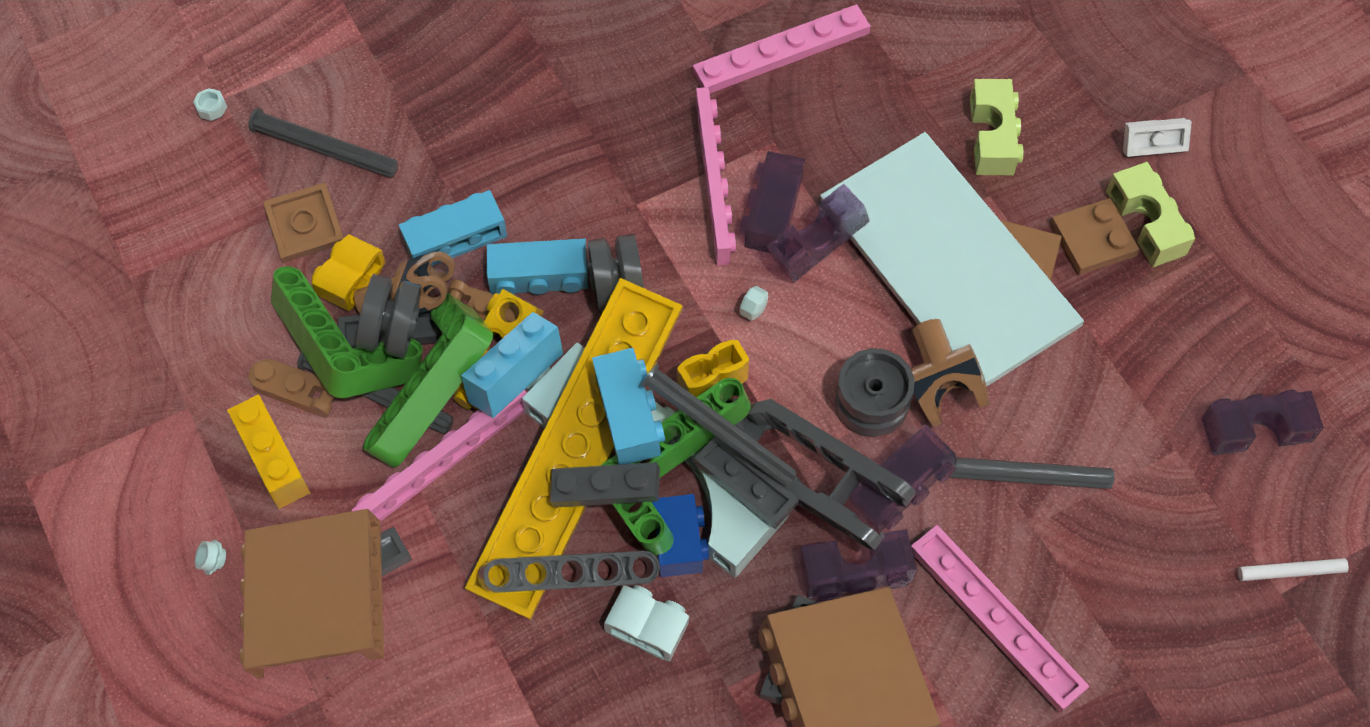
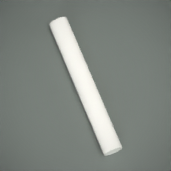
(1293, 569)

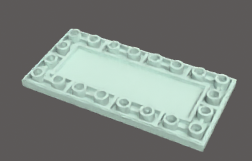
(955, 259)

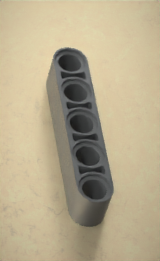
(586, 569)

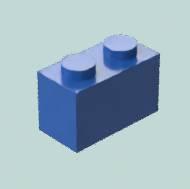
(684, 521)

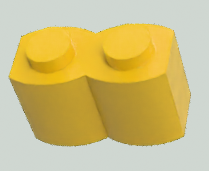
(346, 271)
(706, 370)

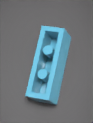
(455, 227)
(538, 266)
(512, 364)
(628, 406)

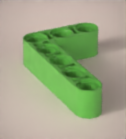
(338, 366)
(433, 382)
(692, 440)

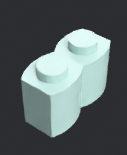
(647, 622)

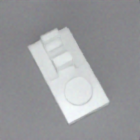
(1156, 137)

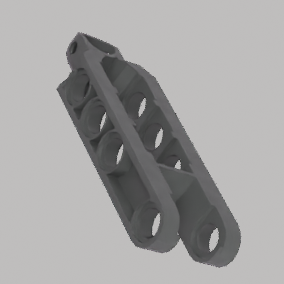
(858, 468)

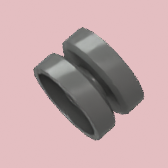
(606, 271)
(383, 315)
(874, 392)

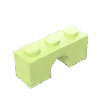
(995, 104)
(1142, 191)

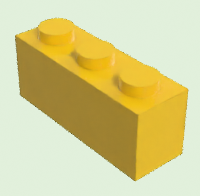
(268, 451)

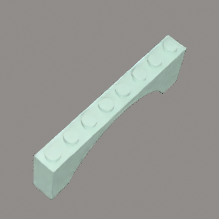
(735, 530)

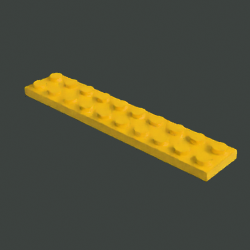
(572, 438)

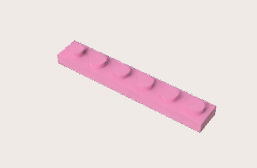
(781, 49)
(716, 186)
(434, 463)
(999, 619)

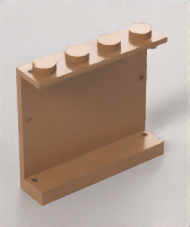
(312, 591)
(847, 664)

